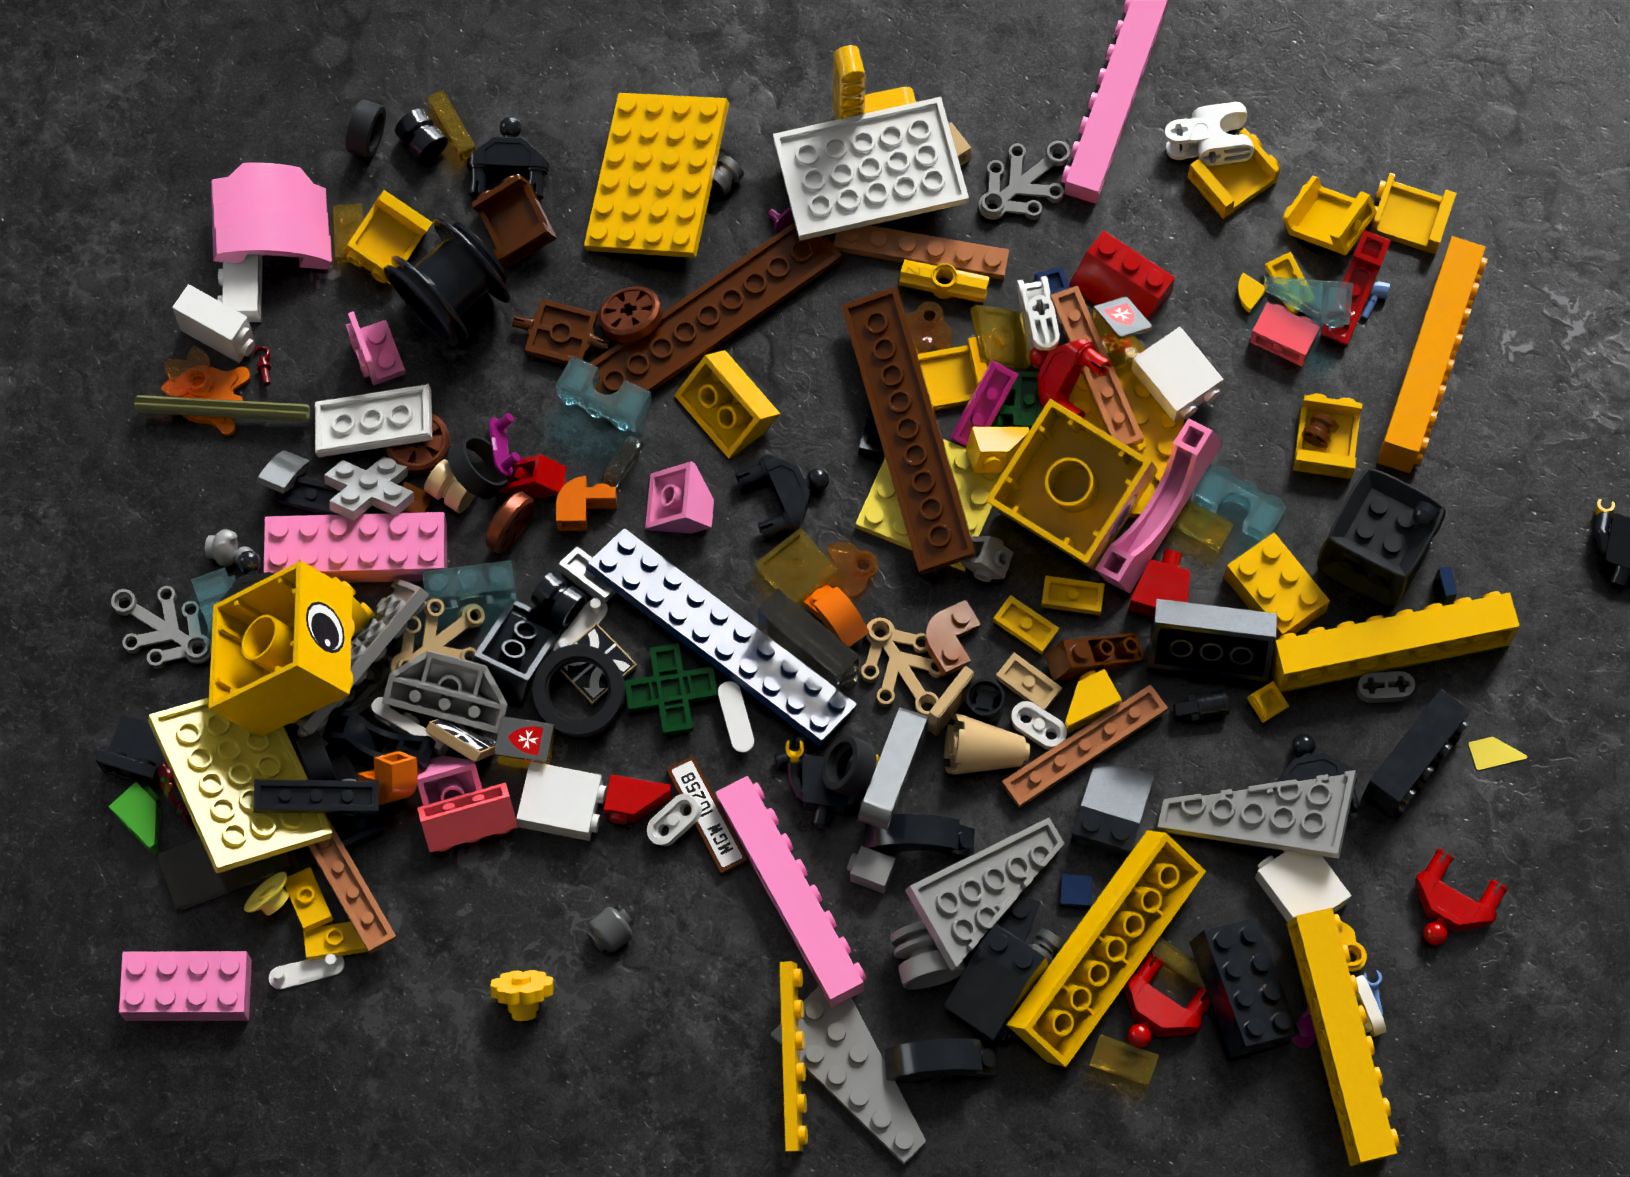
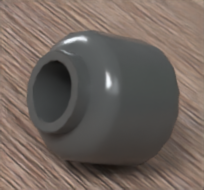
(610, 929)

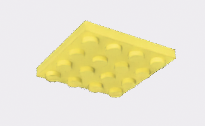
(883, 515)

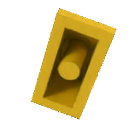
(993, 447)
(1092, 699)

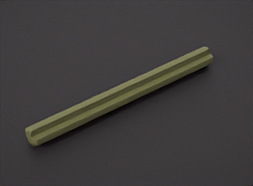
(222, 408)

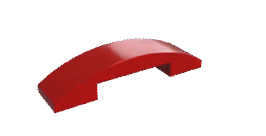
(1362, 273)

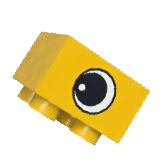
(1072, 484)
(281, 649)

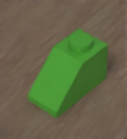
(140, 815)

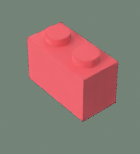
(1284, 333)

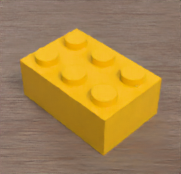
(1275, 582)

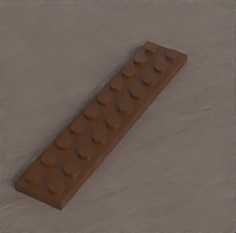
(717, 311)
(909, 431)

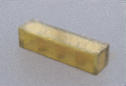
(451, 124)
(1177, 963)

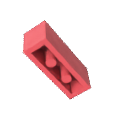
(467, 818)

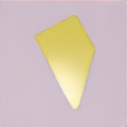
(1493, 752)

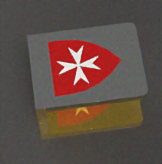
(1119, 329)
(523, 742)

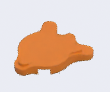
(223, 388)

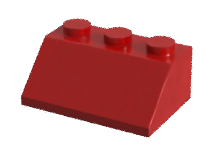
(1117, 271)

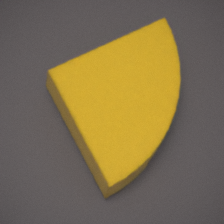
(1249, 292)

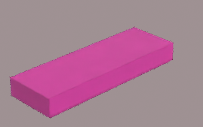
(985, 401)

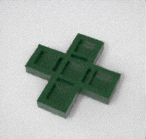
(671, 689)

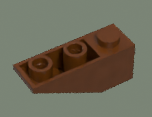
(1078, 656)

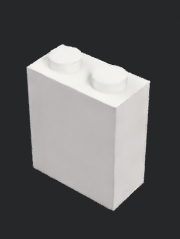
(214, 323)
(1177, 375)
(561, 801)
(1301, 884)

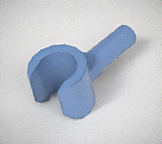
(1379, 290)
(1375, 988)

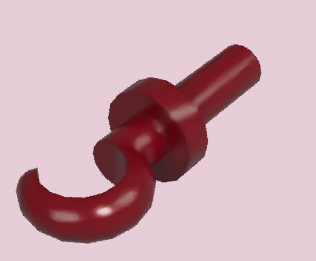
(263, 365)

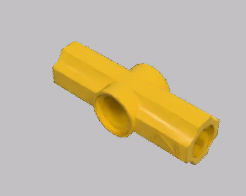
(926, 278)

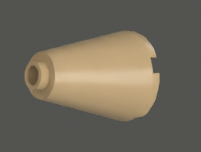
(982, 747)

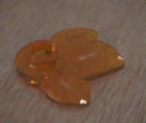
(932, 332)
(185, 374)
(846, 560)

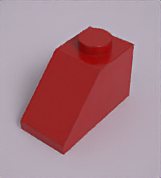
(536, 477)
(633, 798)

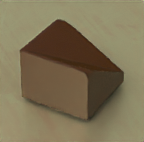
(422, 500)

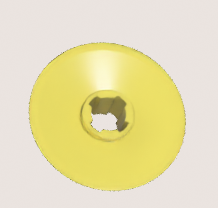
(269, 895)

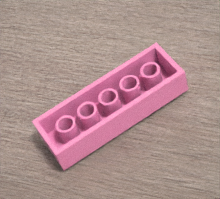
(359, 550)

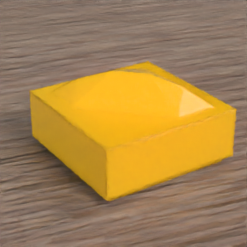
(1268, 701)

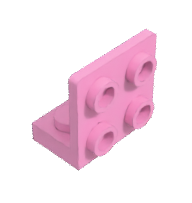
(375, 350)

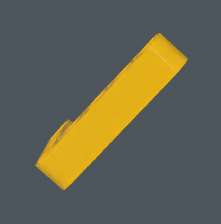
(849, 87)

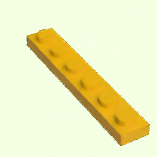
(793, 1070)

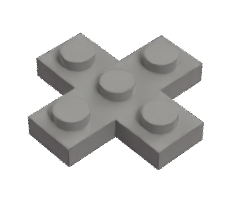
(368, 488)

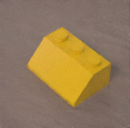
(726, 403)

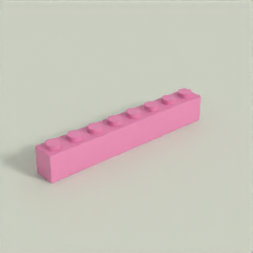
(1114, 99)
(790, 891)

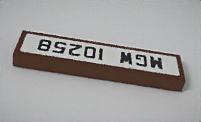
(712, 824)

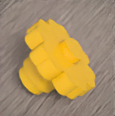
(522, 992)

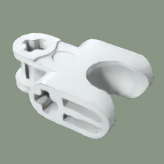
(1207, 137)
(1038, 314)

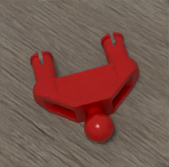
(1062, 369)
(1451, 907)
(1157, 1012)

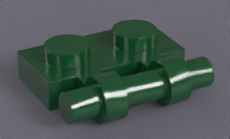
(1026, 402)

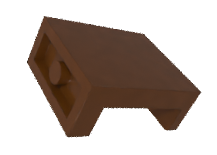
(514, 220)

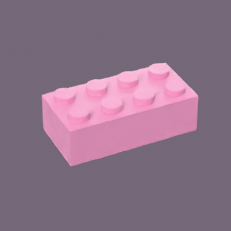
(185, 986)

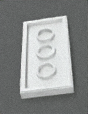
(373, 420)

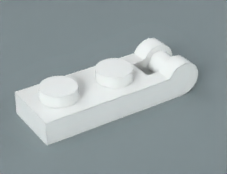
(403, 724)

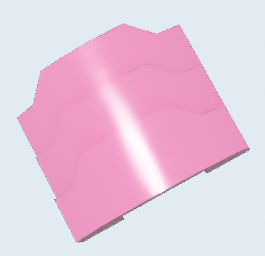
(270, 213)

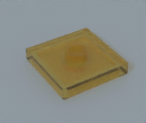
(1001, 336)
(797, 567)

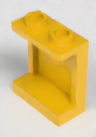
(1237, 183)
(1411, 215)
(1328, 216)
(385, 232)
(952, 374)
(1339, 456)

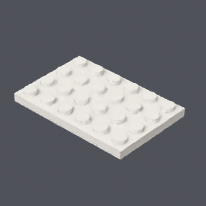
(870, 168)

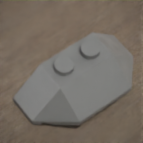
(447, 690)

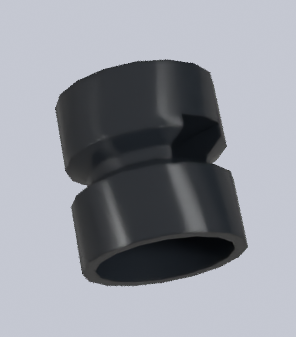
(420, 135)
(557, 597)
(984, 701)

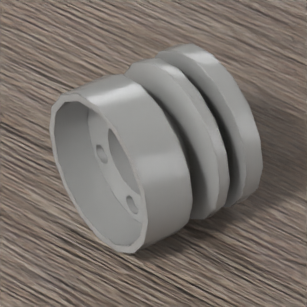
(925, 962)

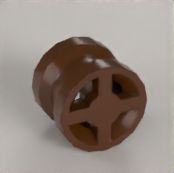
(1320, 430)

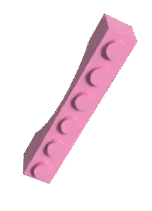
(1187, 463)

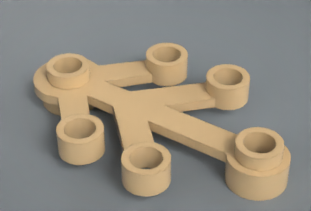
(436, 642)
(899, 663)

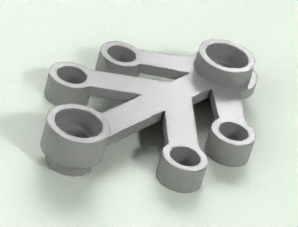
(1022, 184)
(165, 630)

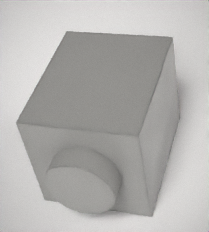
(871, 869)

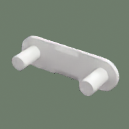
(591, 614)
(736, 716)
(305, 971)

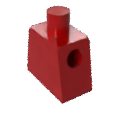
(1161, 581)

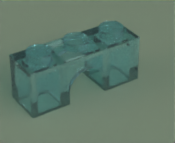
(624, 408)
(1220, 487)
(487, 581)

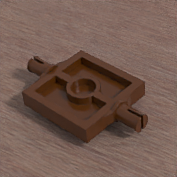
(560, 332)

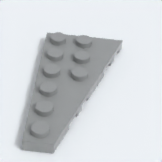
(372, 640)
(1275, 815)
(975, 892)
(852, 1070)

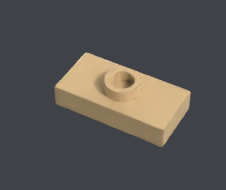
(1028, 682)

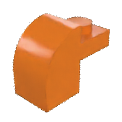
(577, 498)
(837, 614)
(395, 774)

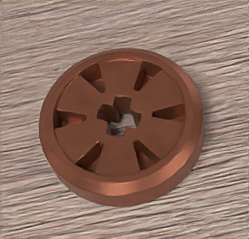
(645, 318)
(426, 456)
(509, 522)

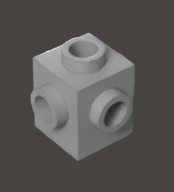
(991, 558)

